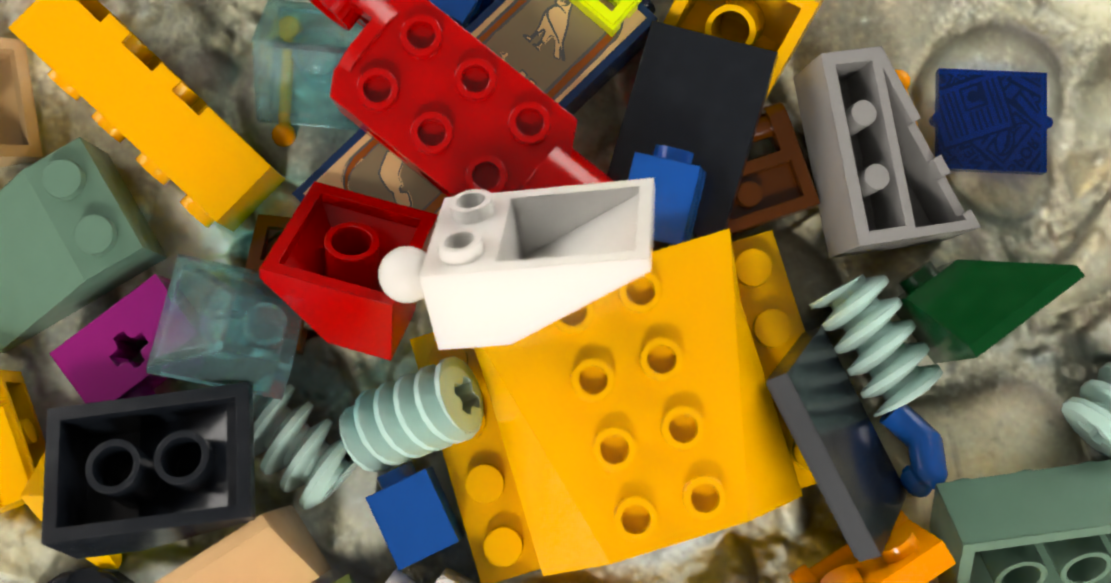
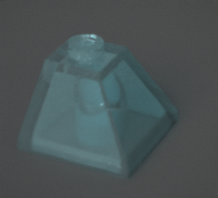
(224, 329)

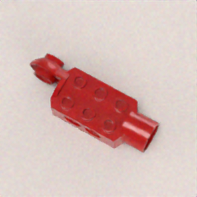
(450, 102)

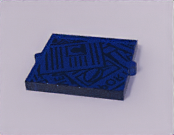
(991, 120)

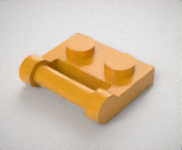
(908, 557)

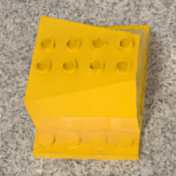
(632, 416)

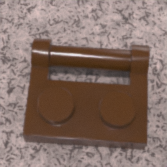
(774, 183)

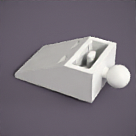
(523, 258)

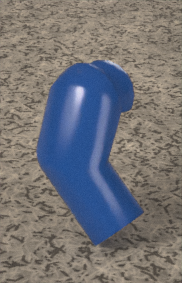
(924, 448)

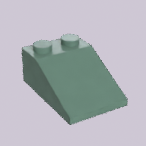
(67, 239)

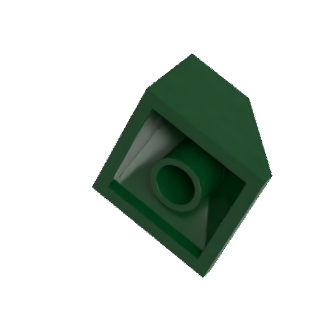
(976, 303)

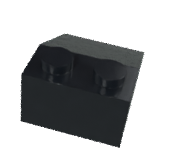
(148, 470)

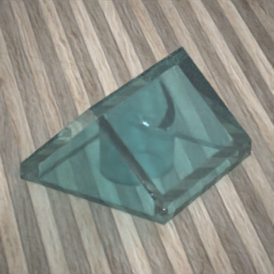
(295, 63)

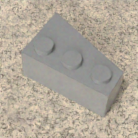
(870, 158)

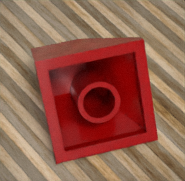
(331, 262)

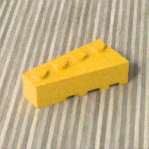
(151, 107)

